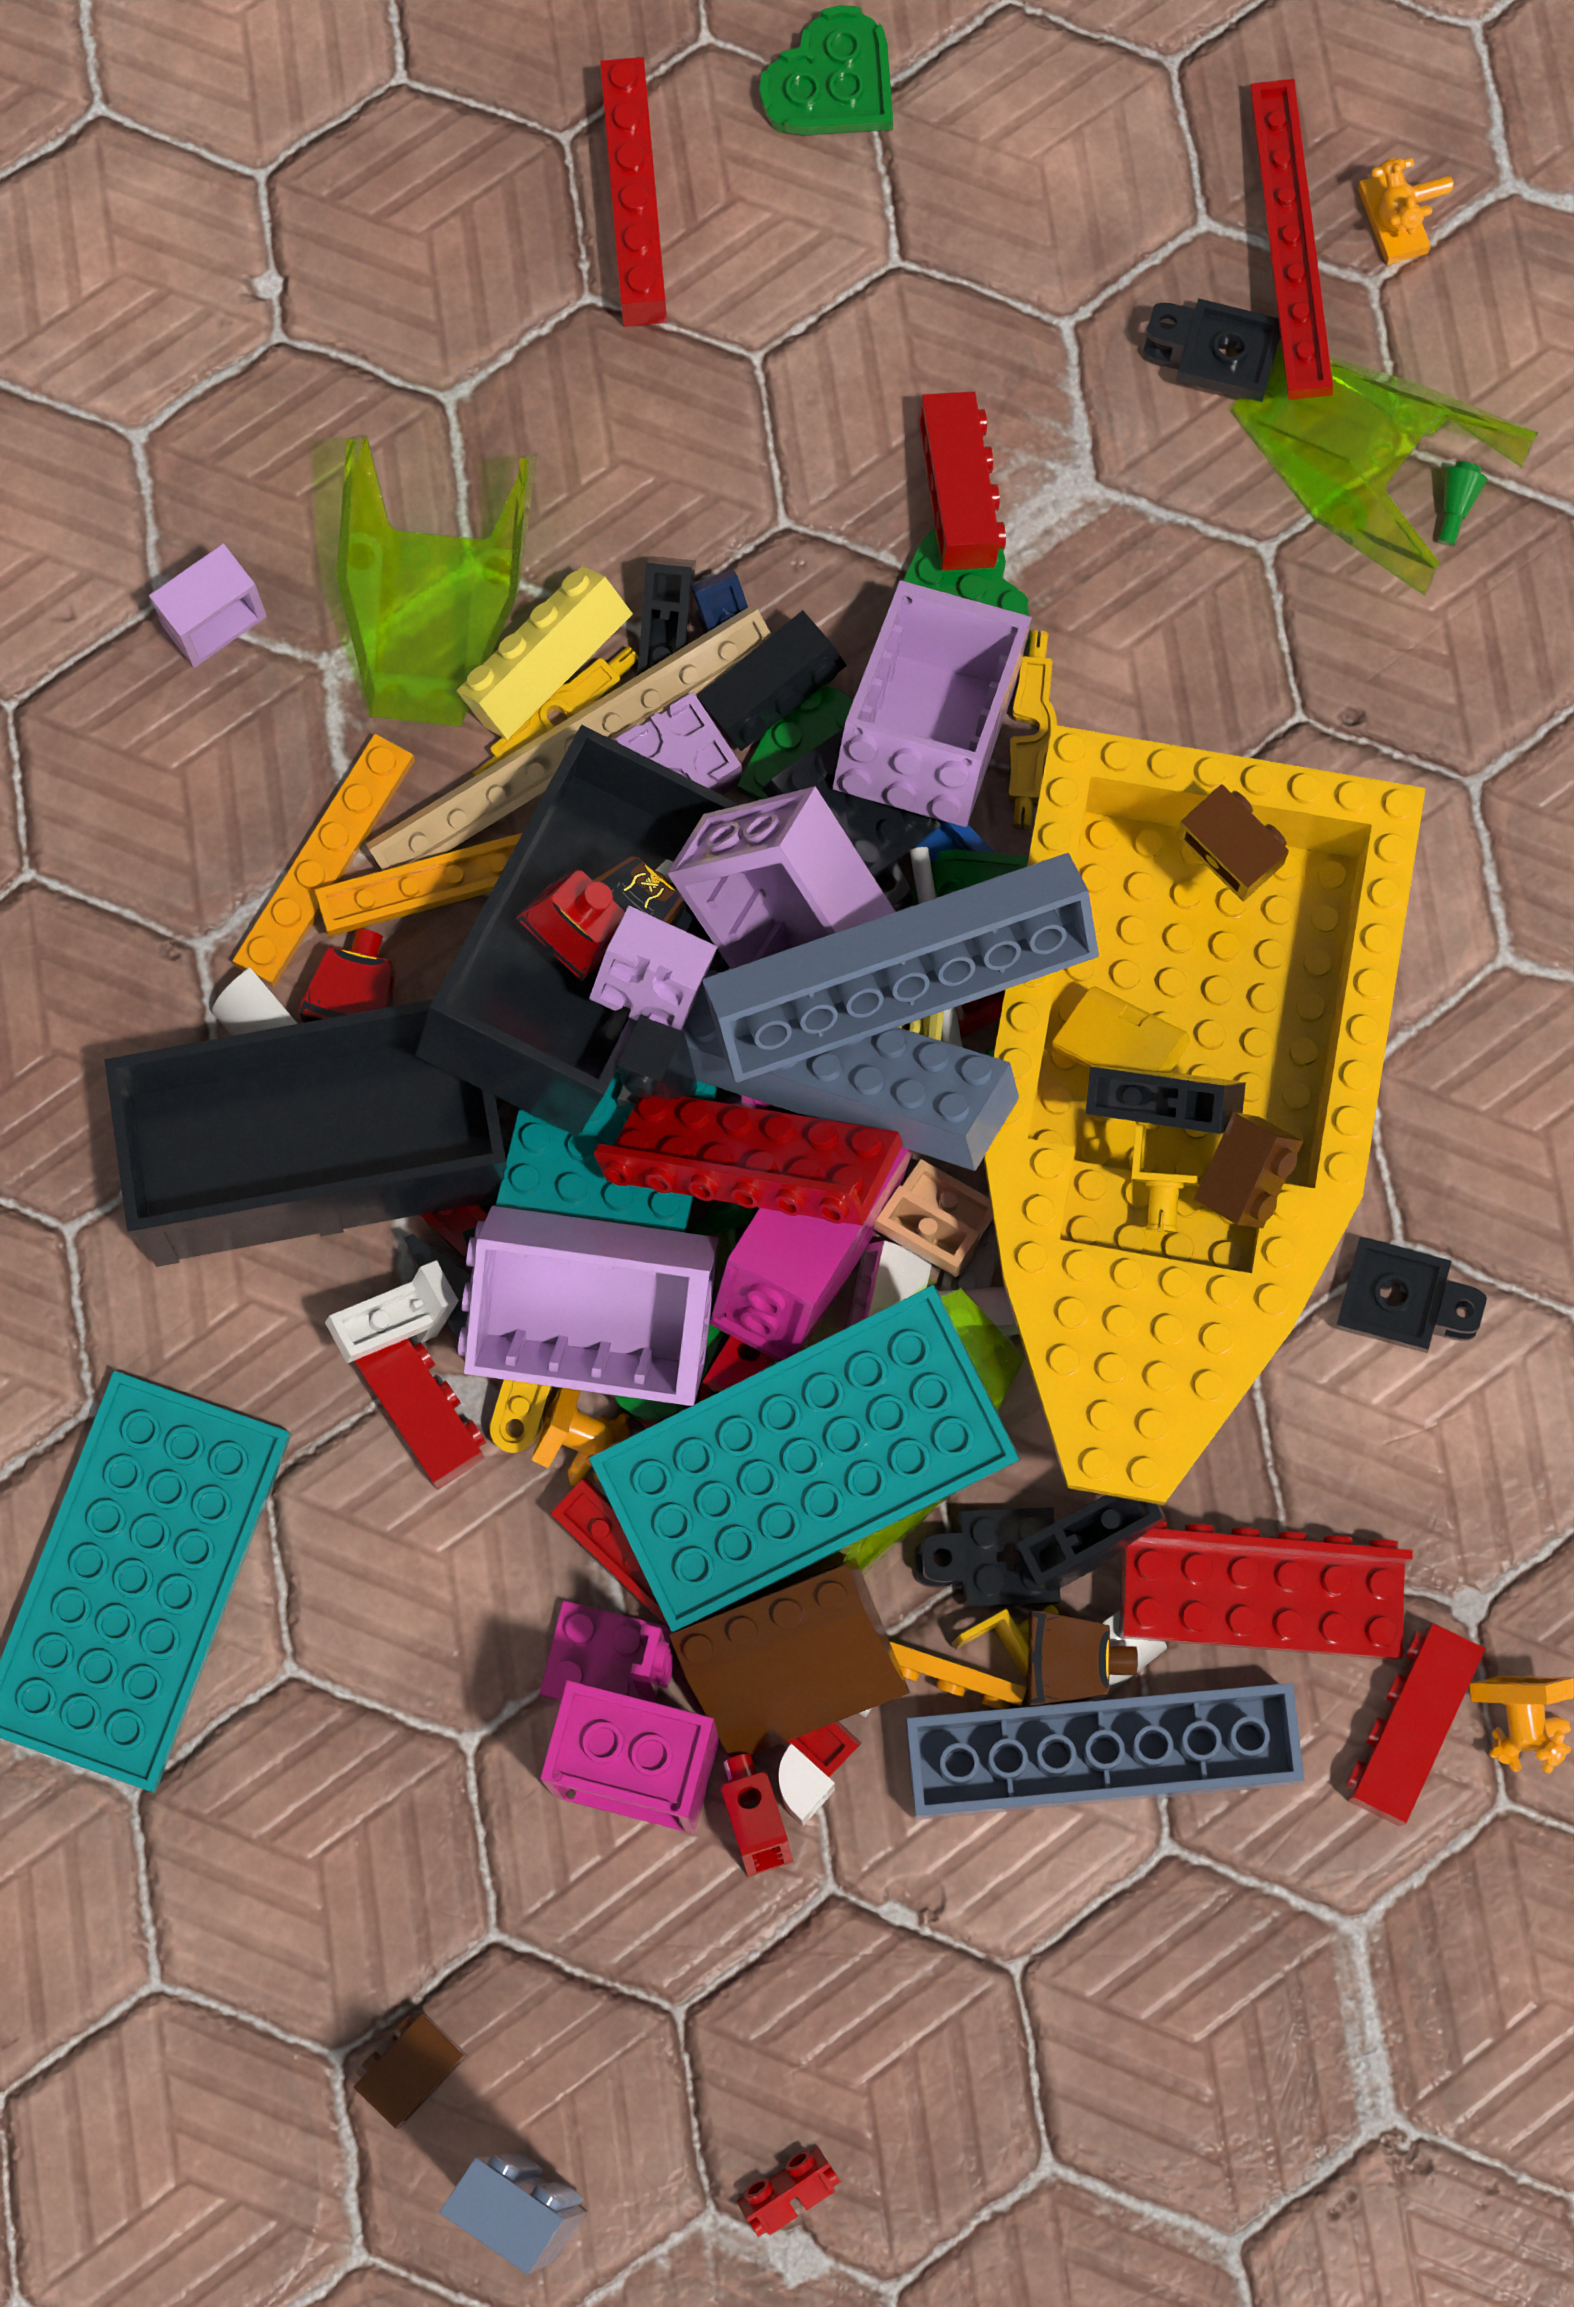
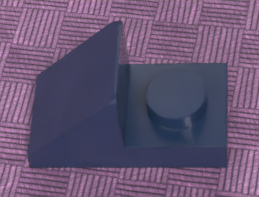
(718, 599)

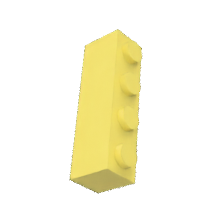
(544, 652)

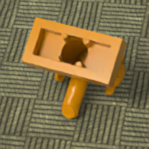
(1394, 210)
(578, 1431)
(1526, 1717)

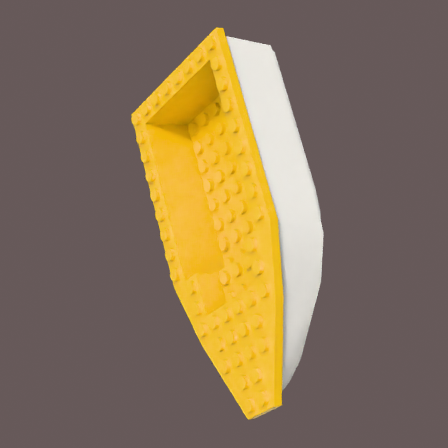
(1162, 1333)

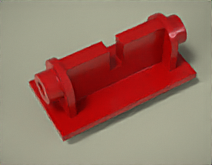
(804, 2176)

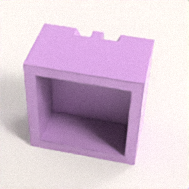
(208, 605)
(687, 746)
(652, 969)

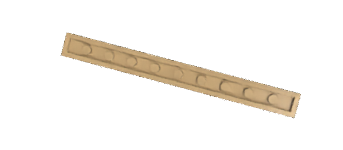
(532, 767)

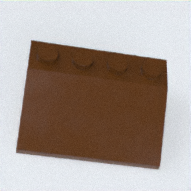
(790, 1660)

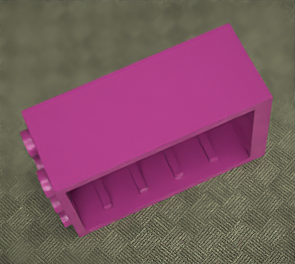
(791, 1273)
(631, 1757)

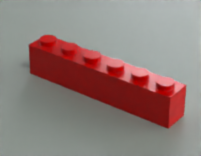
(633, 192)

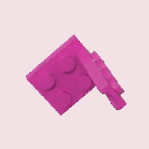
(607, 1654)

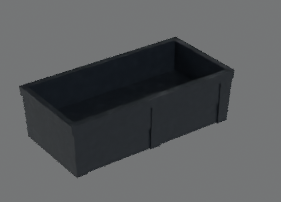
(508, 1005)
(296, 1134)

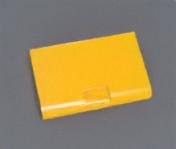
(1119, 1035)

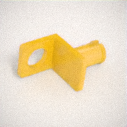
(1163, 1187)
(1012, 1635)

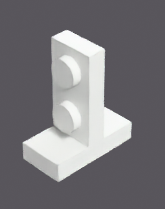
(406, 1311)

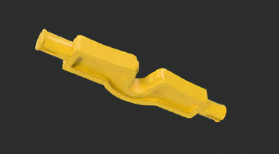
(569, 699)
(1030, 751)

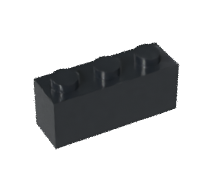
(772, 680)

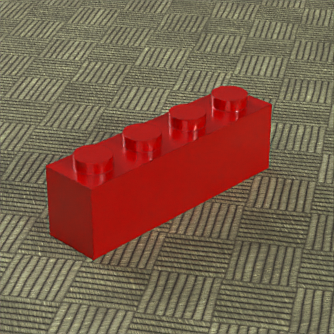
(960, 481)
(423, 1410)
(1415, 1724)

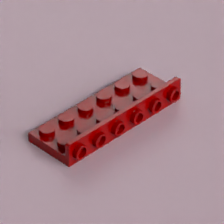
(752, 1158)
(1264, 1591)

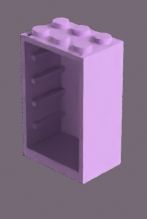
(931, 703)
(774, 877)
(588, 1305)

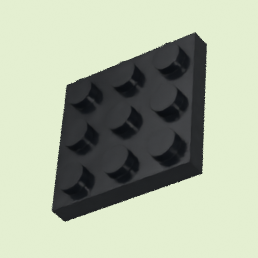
(875, 829)

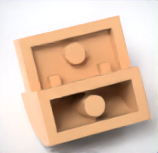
(936, 1218)

